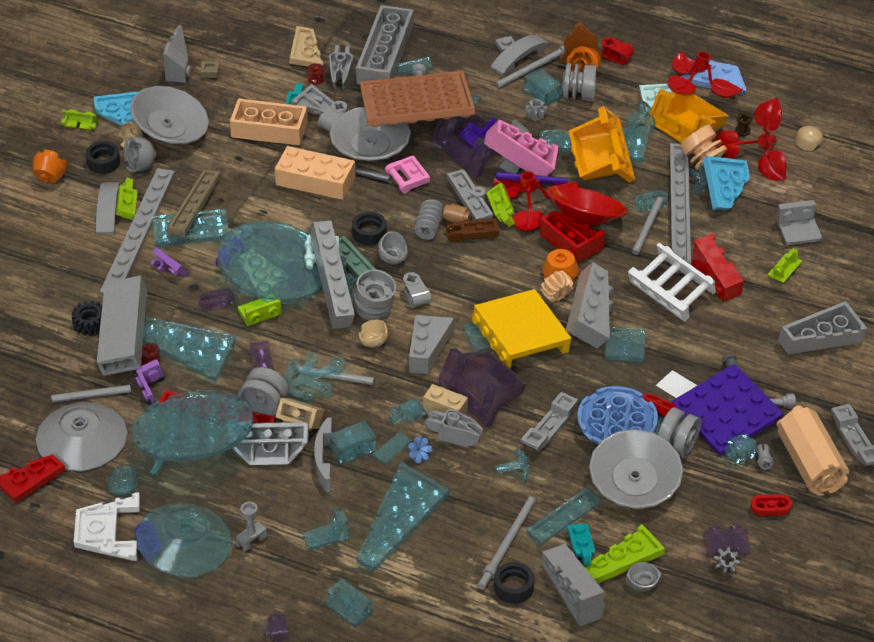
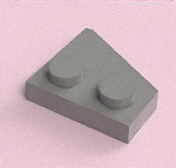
(313, 99)

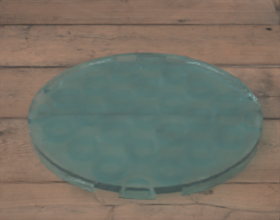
(268, 262)
(192, 425)

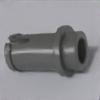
(730, 359)

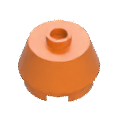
(584, 56)
(48, 166)
(560, 260)

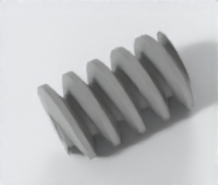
(428, 219)

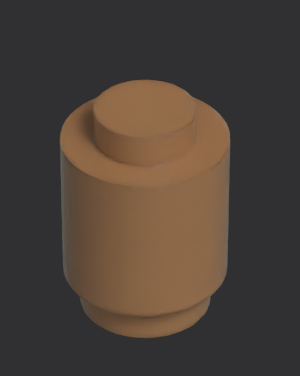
(456, 213)

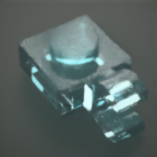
(409, 411)

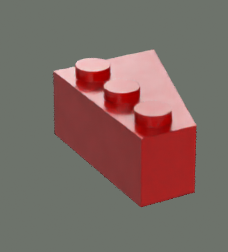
(568, 235)
(711, 262)

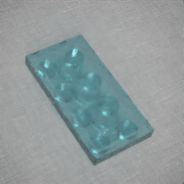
(207, 226)

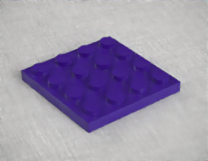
(728, 407)

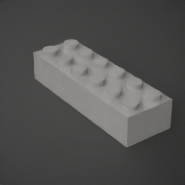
(385, 44)

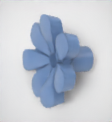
(419, 450)

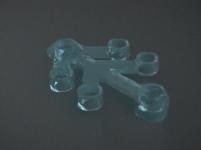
(306, 378)

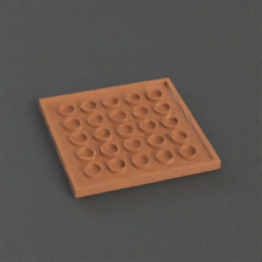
(416, 98)

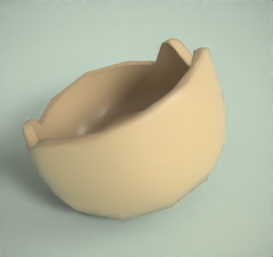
(129, 129)
(808, 138)
(373, 333)

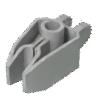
(341, 65)
(454, 427)

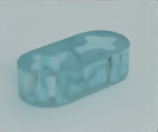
(645, 201)

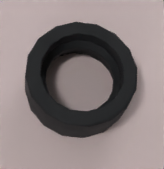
(101, 148)
(369, 218)
(513, 595)

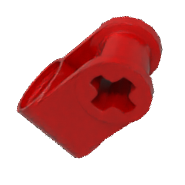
(617, 51)

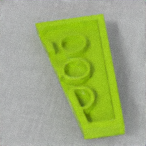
(634, 549)

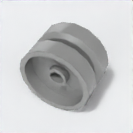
(263, 390)
(680, 431)

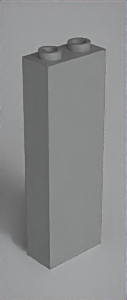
(122, 325)

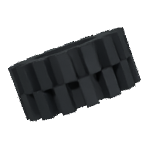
(84, 311)

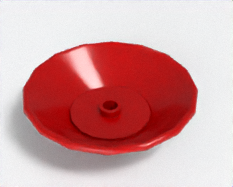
(585, 205)

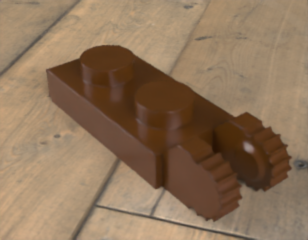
(472, 229)

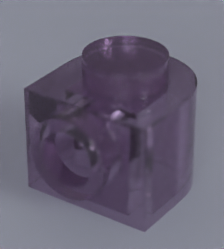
(277, 628)

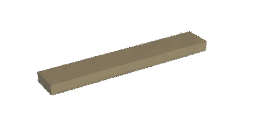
(193, 203)

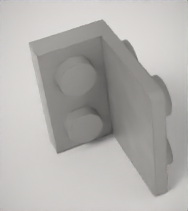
(798, 222)

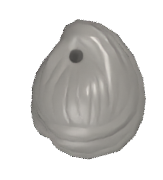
(392, 248)

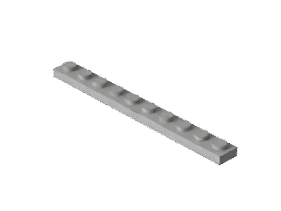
(680, 204)
(140, 226)

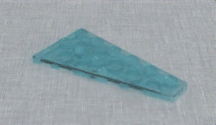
(191, 346)

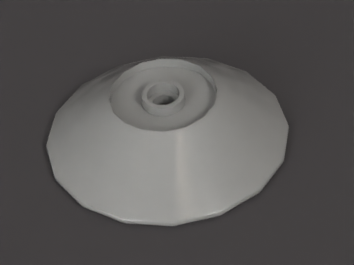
(169, 115)
(363, 142)
(82, 435)
(640, 455)

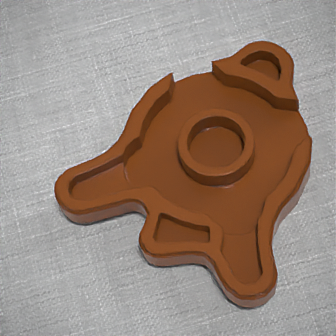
(579, 37)

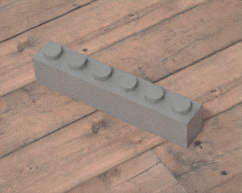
(332, 274)

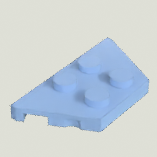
(722, 71)

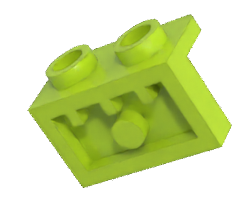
(259, 311)

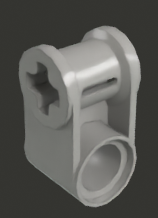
(331, 114)
(415, 290)

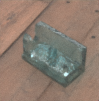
(349, 603)

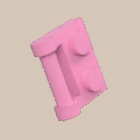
(412, 170)

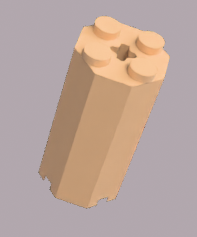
(812, 451)

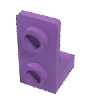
(147, 374)

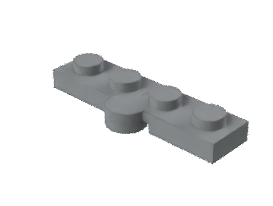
(471, 196)

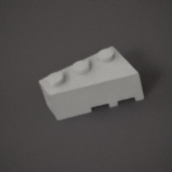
(428, 341)

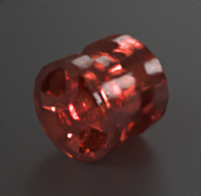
(316, 74)
(150, 353)

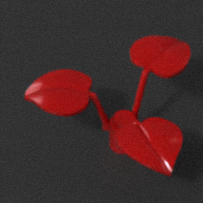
(685, 65)
(774, 163)
(529, 219)

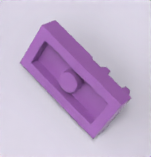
(164, 260)

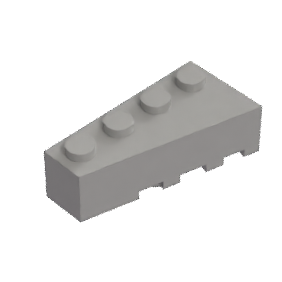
(574, 584)

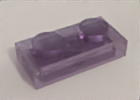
(261, 355)

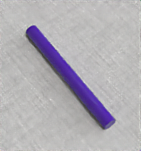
(542, 179)

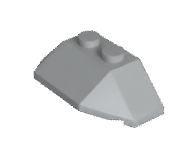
(273, 443)

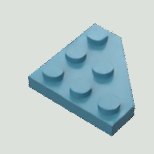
(115, 107)
(725, 180)

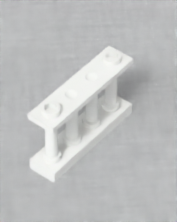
(667, 298)

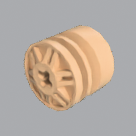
(702, 146)

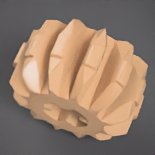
(557, 286)

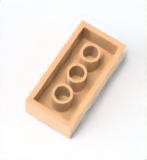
(268, 122)
(315, 172)

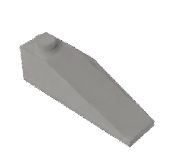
(176, 58)

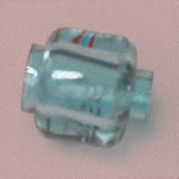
(740, 448)

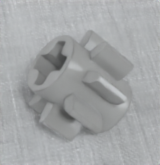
(536, 109)
(730, 557)

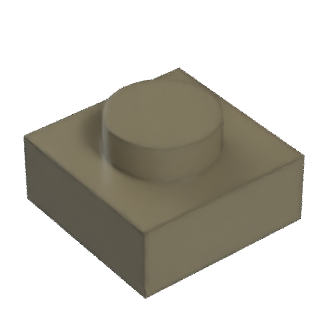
(209, 69)

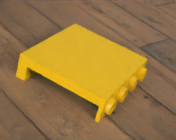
(520, 326)

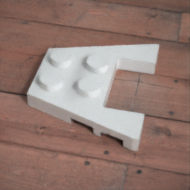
(98, 526)

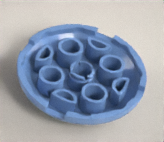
(613, 411)

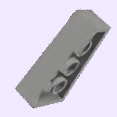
(590, 307)
(823, 330)

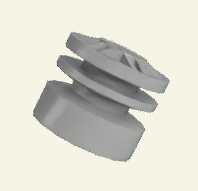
(579, 82)
(374, 295)

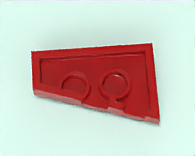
(25, 480)

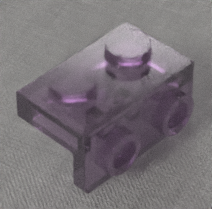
(733, 537)

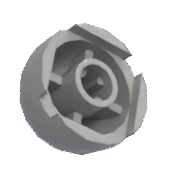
(139, 154)

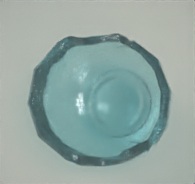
(123, 480)

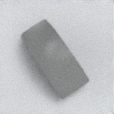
(643, 577)

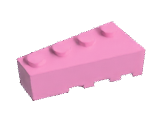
(521, 148)

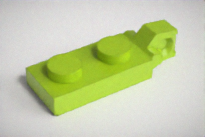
(126, 200)
(501, 204)

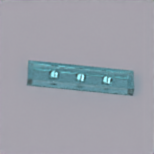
(562, 516)

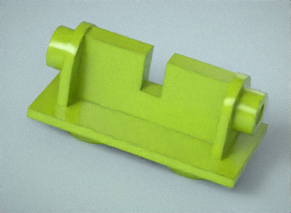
(87, 120)
(785, 266)

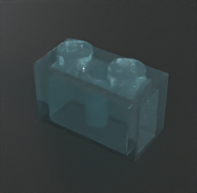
(543, 86)
(352, 442)

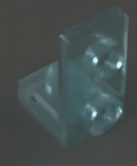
(330, 533)

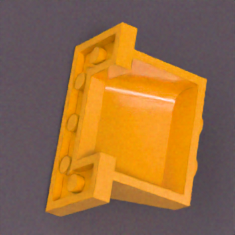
(684, 114)
(601, 148)

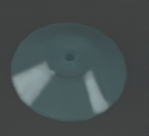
(183, 539)

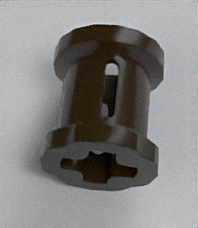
(743, 124)

